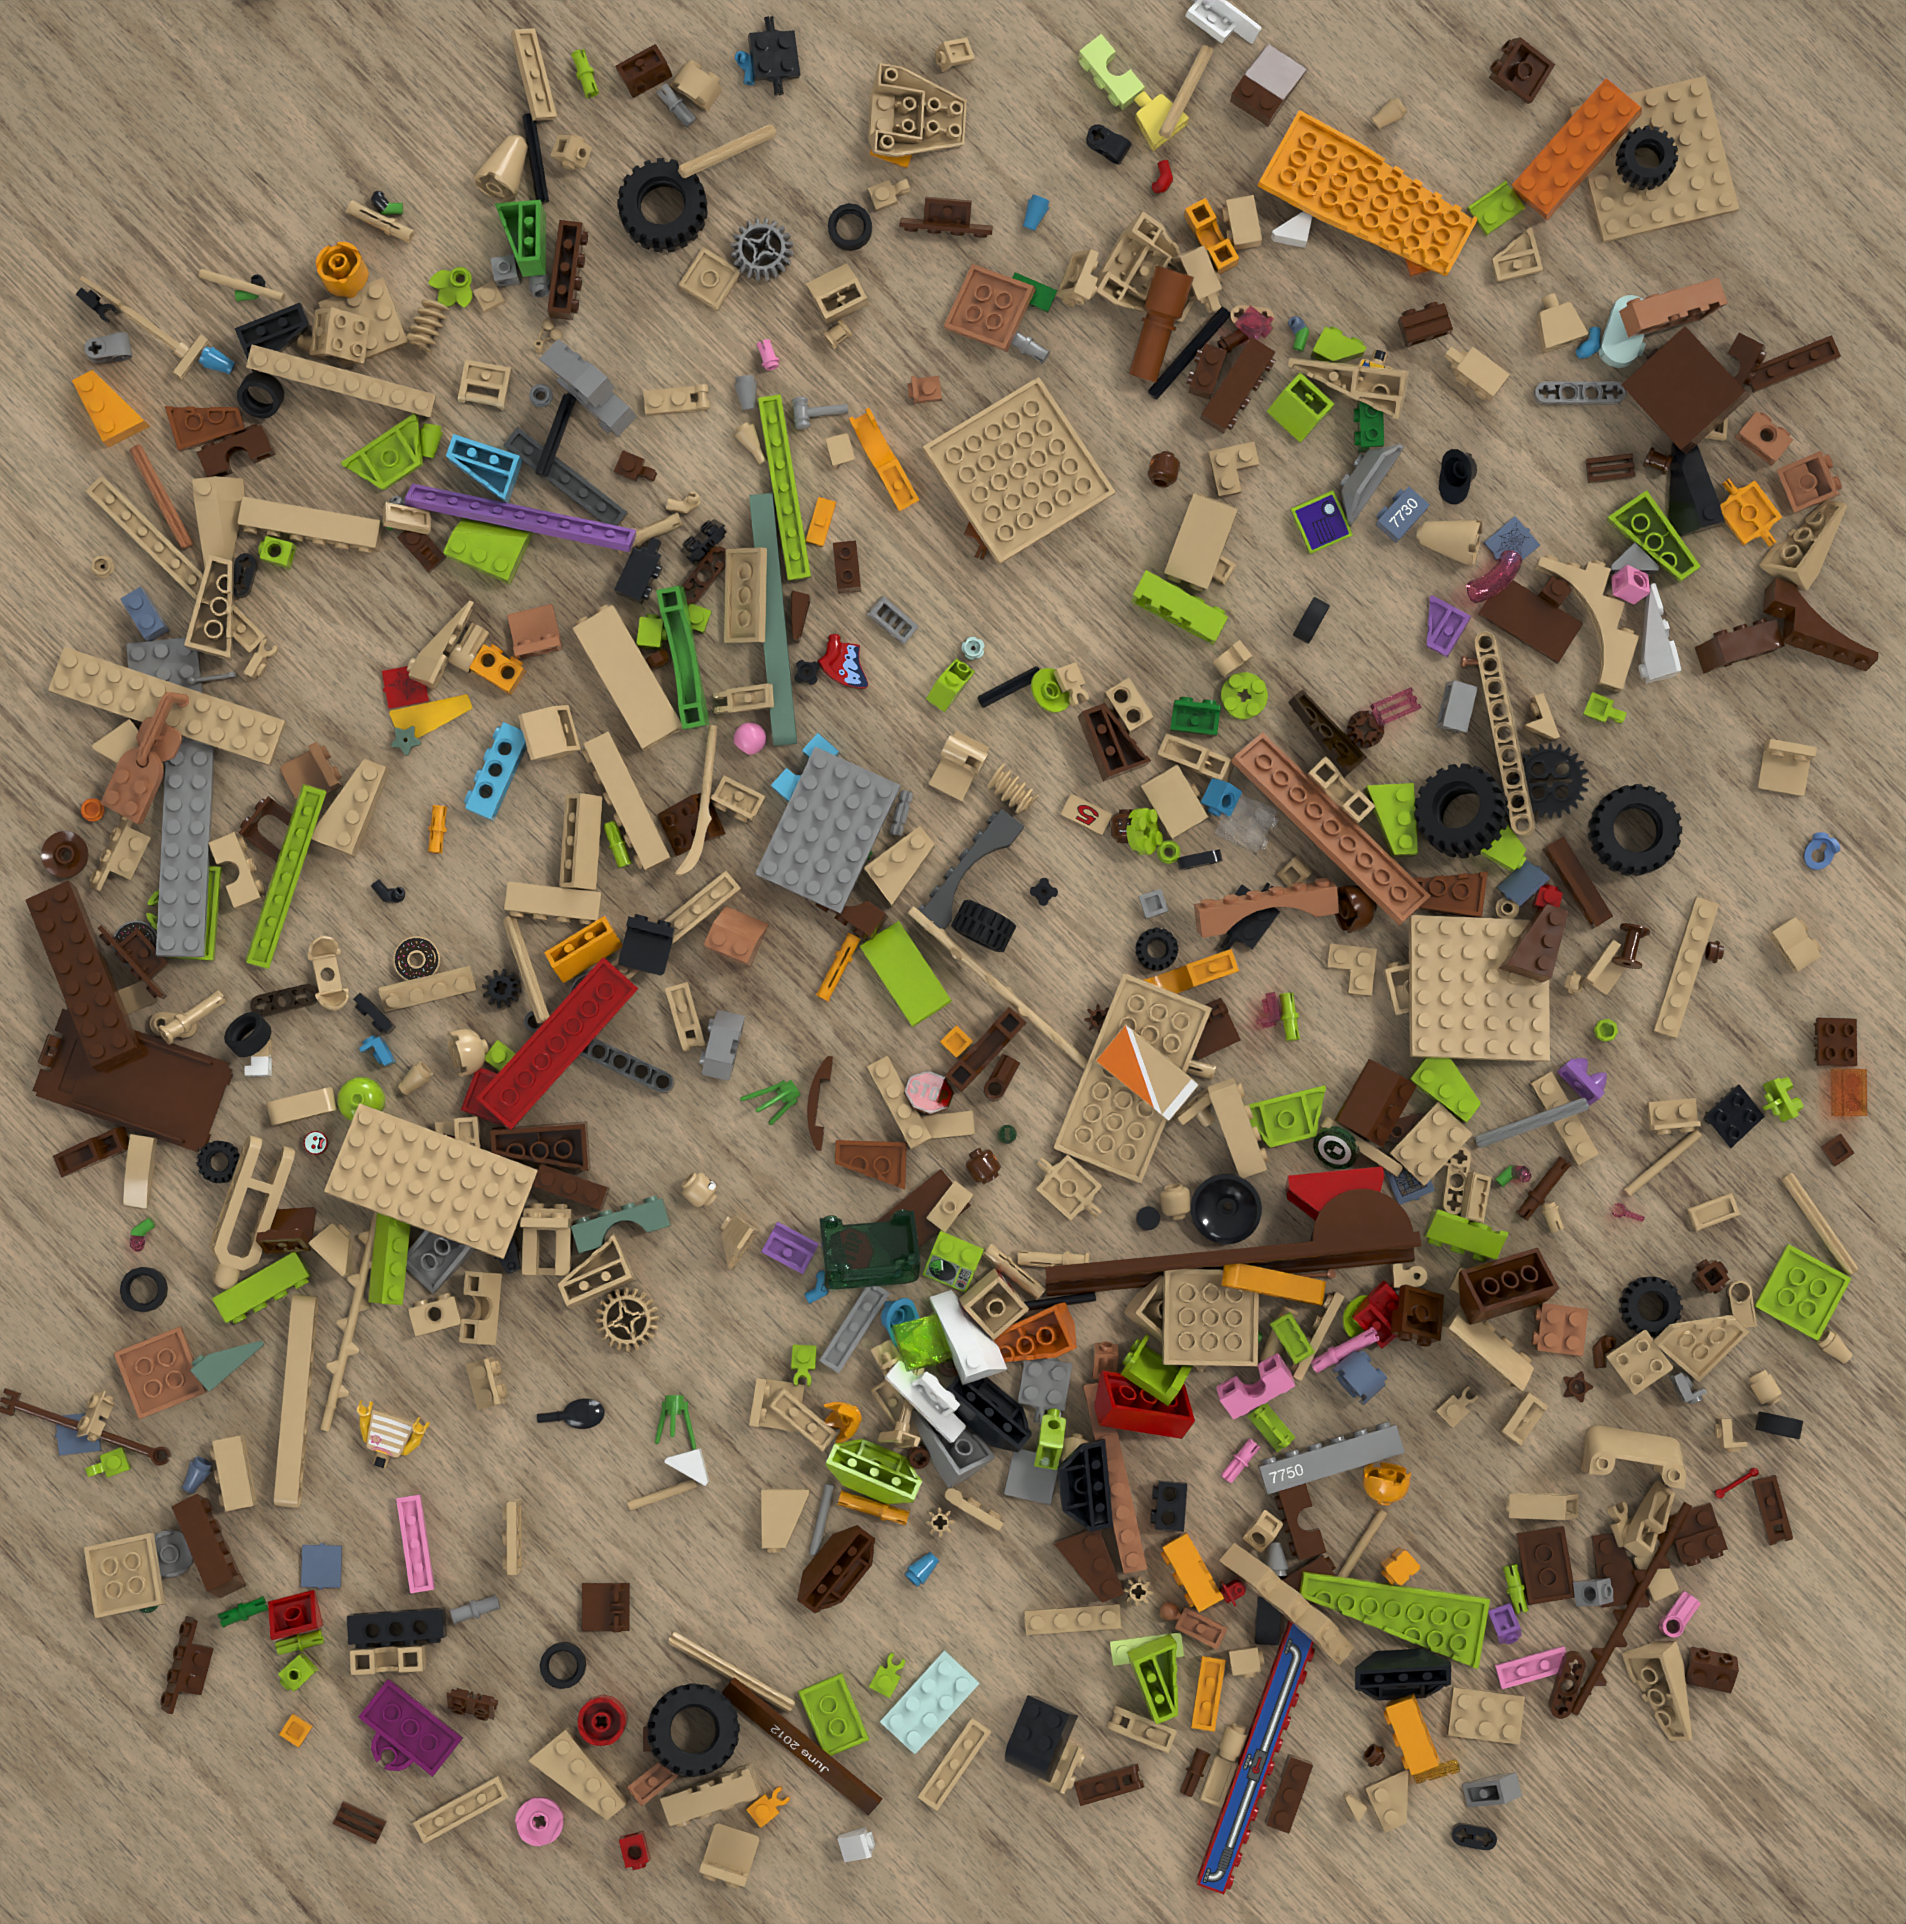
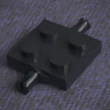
(774, 55)
(1252, 927)

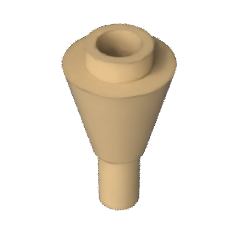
(748, 437)

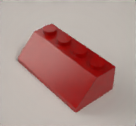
(1129, 1407)

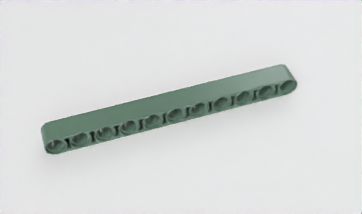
(775, 642)

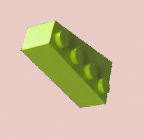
(1179, 607)

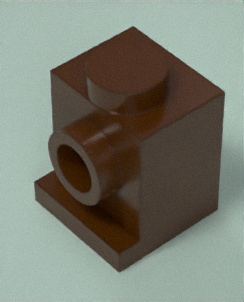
(1555, 591)

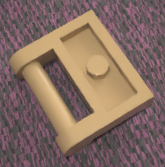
(488, 377)

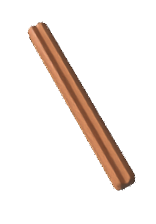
(161, 496)

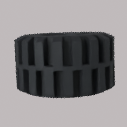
(1652, 140)
(983, 926)
(1632, 1295)

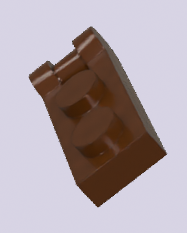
(1772, 1509)
(1108, 1784)

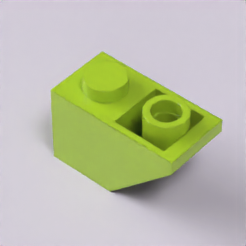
(1336, 347)
(950, 685)

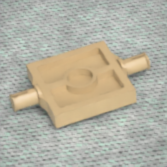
(1069, 1187)

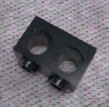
(1176, 1505)

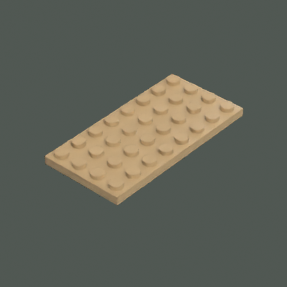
(1106, 1118)
(431, 1181)

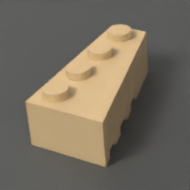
(577, 1771)
(711, 1795)

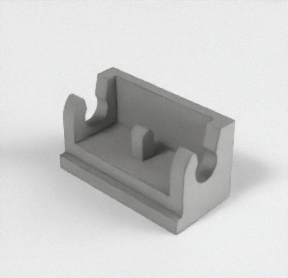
(1456, 707)

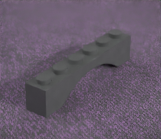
(998, 835)

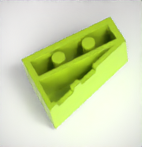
(1444, 1083)

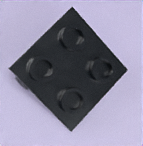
(710, 530)
(1734, 1116)

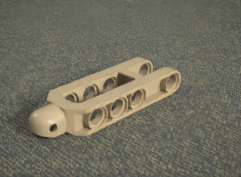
(229, 1266)

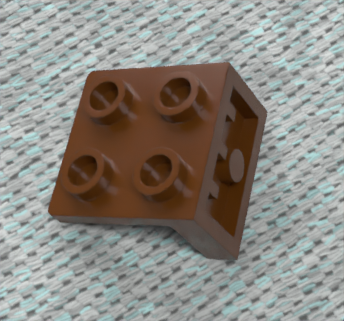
(681, 823)
(289, 1231)

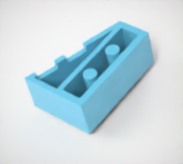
(485, 464)

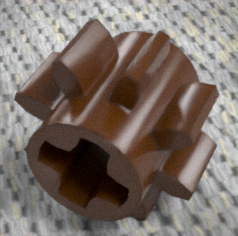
(1093, 1014)

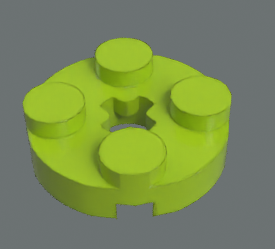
(1232, 702)
(1144, 831)

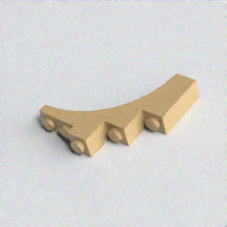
(1605, 611)
(1288, 1602)

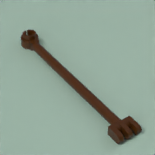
(15, 1404)

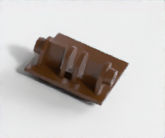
(1218, 1031)
(1836, 1041)
(606, 1607)
(461, 1704)

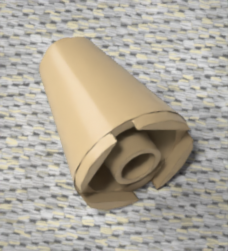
(503, 169)
(1452, 538)

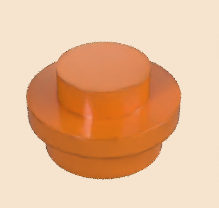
(92, 810)

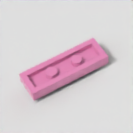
(1529, 1667)

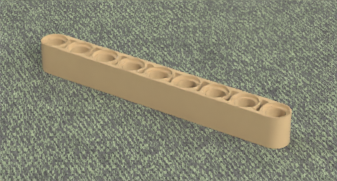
(1498, 724)
(296, 1401)

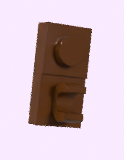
(422, 549)

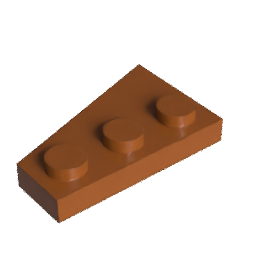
(203, 425)
(875, 1159)

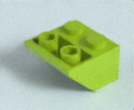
(1300, 407)

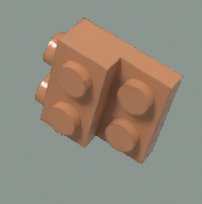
(1809, 481)
(1560, 1329)

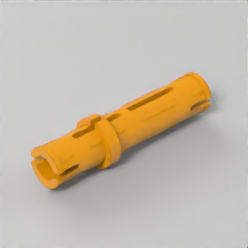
(850, 941)
(874, 1508)

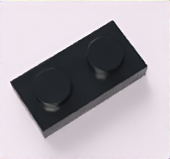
(366, 1007)

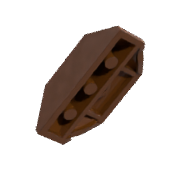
(836, 1569)

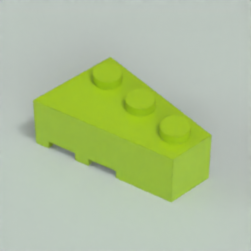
(1395, 816)
(1156, 1676)

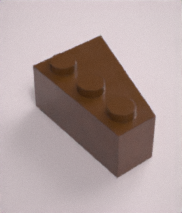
(1739, 645)
(1110, 744)
(1538, 946)

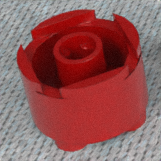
(602, 1734)

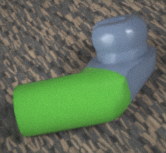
(1300, 331)

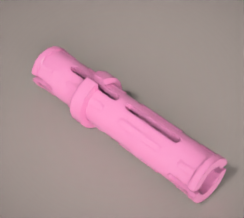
(1338, 1353)

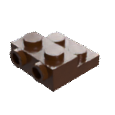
(1521, 69)
(1418, 1316)
(1698, 1536)

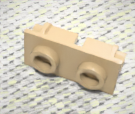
(97, 1406)

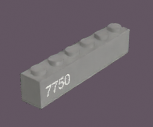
(1331, 1458)

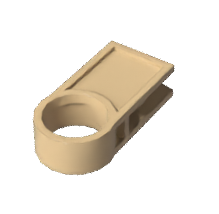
(1743, 1310)

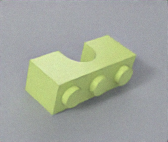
(1121, 88)

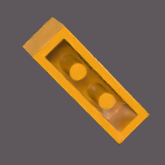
(583, 949)
(1411, 1734)

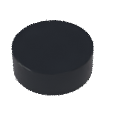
(1148, 1218)

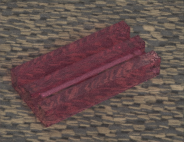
(1411, 700)

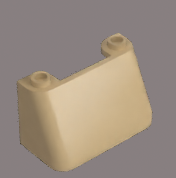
(1606, 1444)

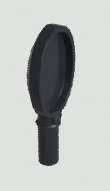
(578, 1414)

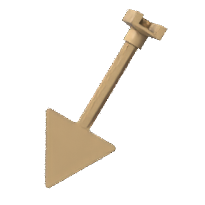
(187, 355)
(900, 1434)

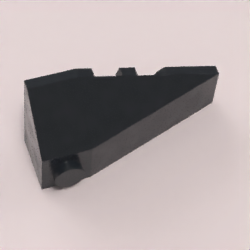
(1692, 495)

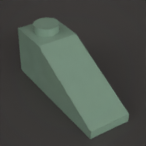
(219, 1365)

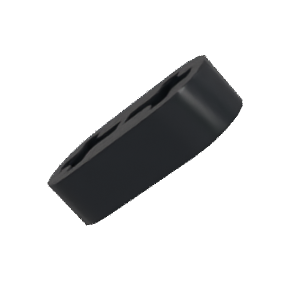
(249, 575)
(1199, 859)
(1473, 1842)

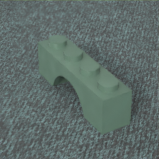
(592, 1233)

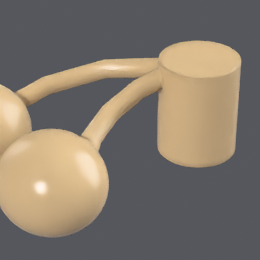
(556, 334)

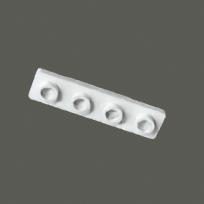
(1221, 19)
(928, 1399)

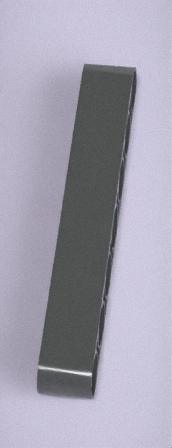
(609, 1059)

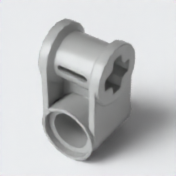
(112, 348)

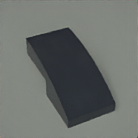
(1267, 1623)

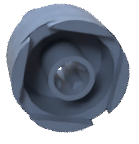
(1359, 1376)

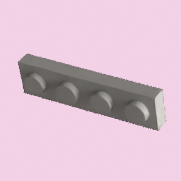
(854, 1327)

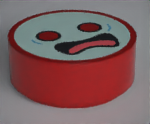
(316, 1142)

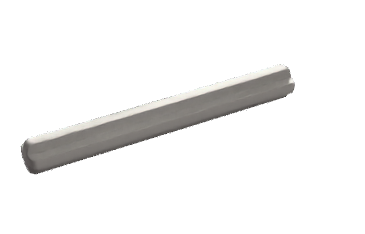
(1532, 1122)

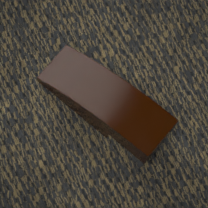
(92, 1151)

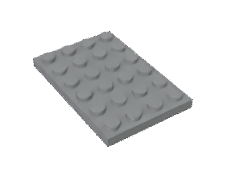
(828, 830)

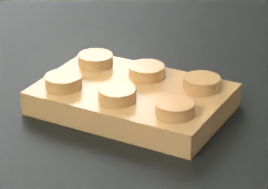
(1430, 1143)
(513, 1536)
(1486, 1715)

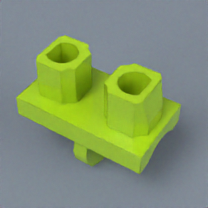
(1779, 1100)

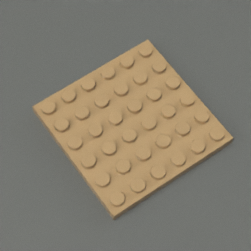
(1699, 183)
(1018, 470)
(1464, 1001)

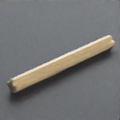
(731, 1671)

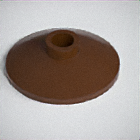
(53, 852)

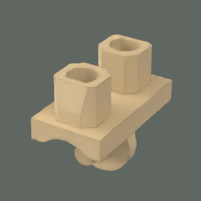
(886, 1356)

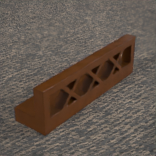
(1577, 882)

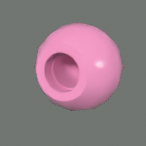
(750, 738)

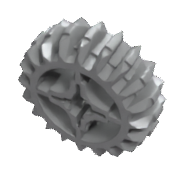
(753, 244)

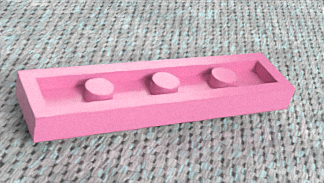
(415, 1543)

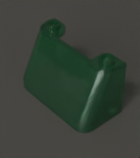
(869, 1252)

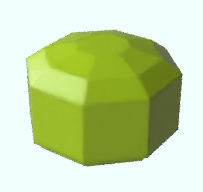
(1605, 1030)

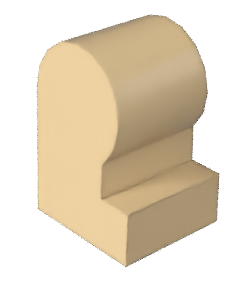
(1232, 659)
(1412, 1276)

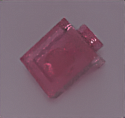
(1254, 324)
(1271, 1007)

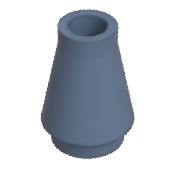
(197, 1472)

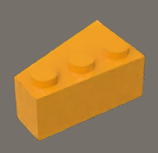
(107, 410)
(1191, 1572)

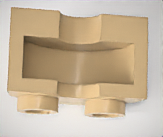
(697, 85)

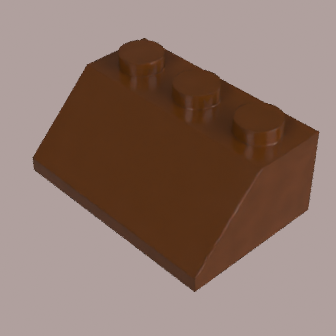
(1375, 1103)

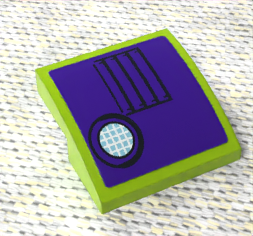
(1321, 521)

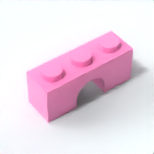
(1241, 1397)

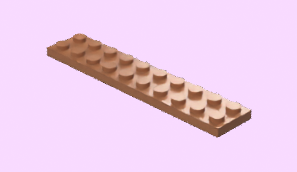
(1330, 828)

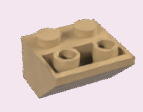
(837, 294)
(549, 733)

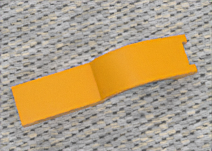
(884, 460)
(1197, 972)

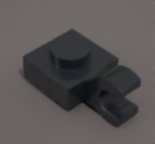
(92, 300)

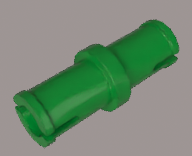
(243, 1611)

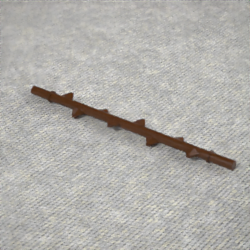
(1623, 1616)

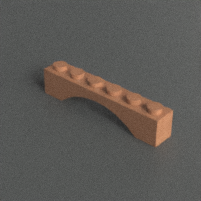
(1218, 916)

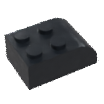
(1039, 1737)

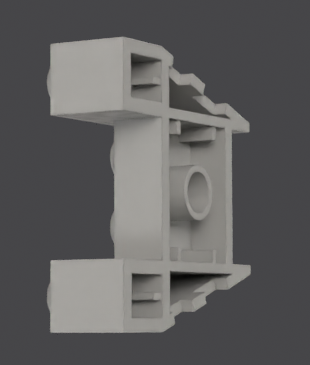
(588, 387)

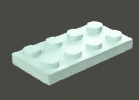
(929, 1702)

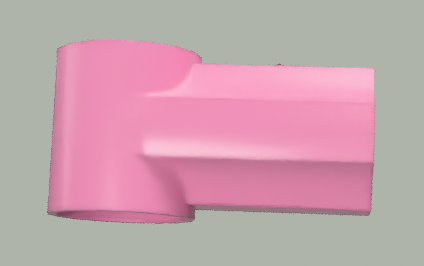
(1681, 1613)

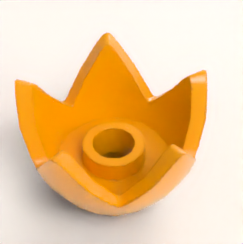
(845, 1418)

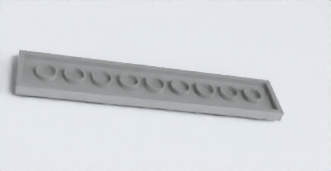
(185, 851)

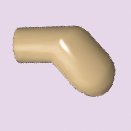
(685, 506)

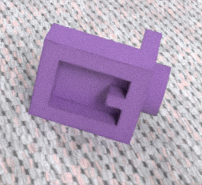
(1505, 1624)

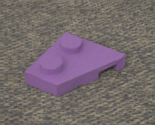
(1444, 626)

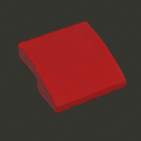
(1377, 1312)

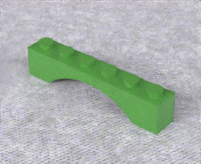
(688, 678)

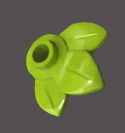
(449, 289)

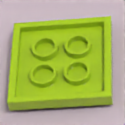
(1802, 1292)

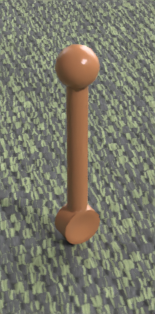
(1330, 1274)

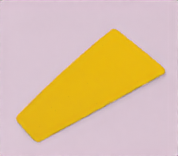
(430, 715)

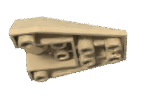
(912, 114)

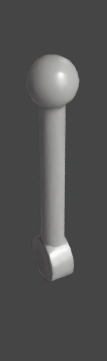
(192, 680)

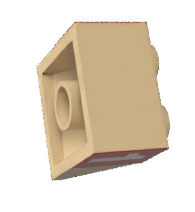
(993, 1304)

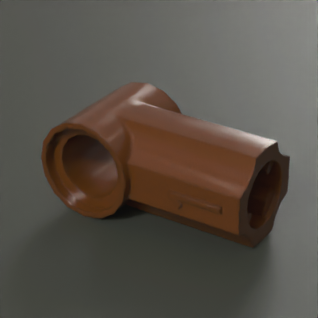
(1001, 1075)

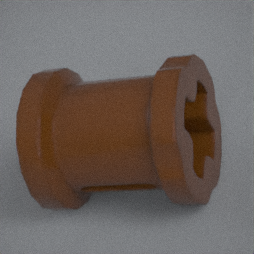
(1657, 460)

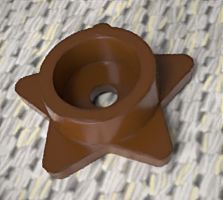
(1577, 1380)

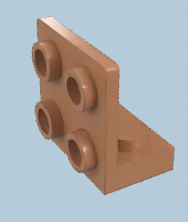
(534, 632)

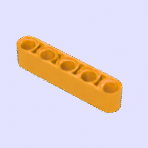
(1274, 1283)

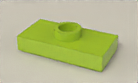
(1292, 1338)

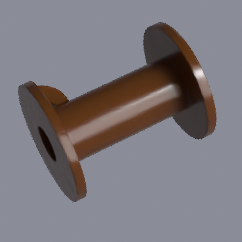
(1631, 944)

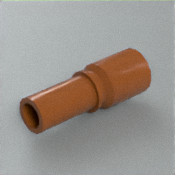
(1163, 307)

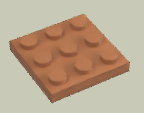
(989, 307)
(159, 1372)

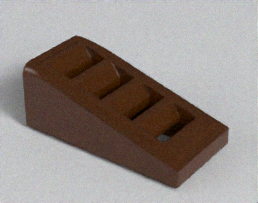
(799, 609)

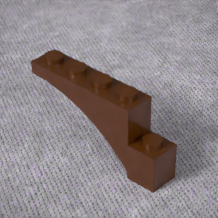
(1809, 631)

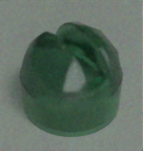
(1012, 1134)

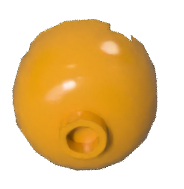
(1386, 1483)

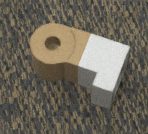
(261, 1062)

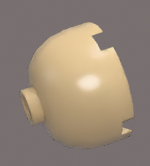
(467, 1050)

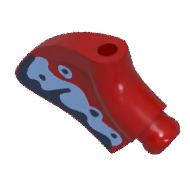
(843, 663)

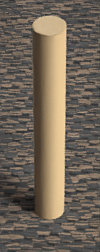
(662, 1494)

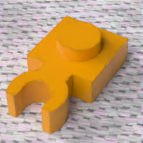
(765, 1808)

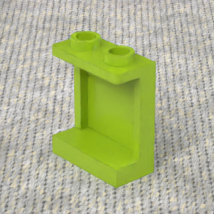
(1146, 1370)

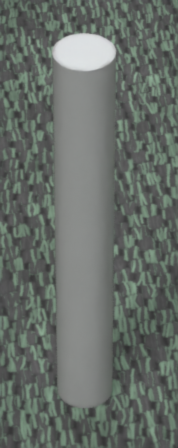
(821, 1519)

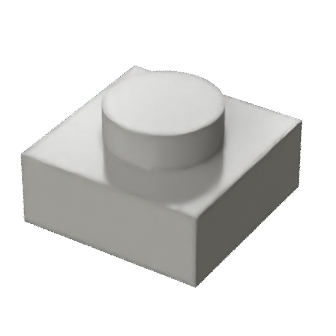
(1153, 903)

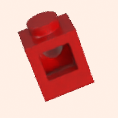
(1547, 895)

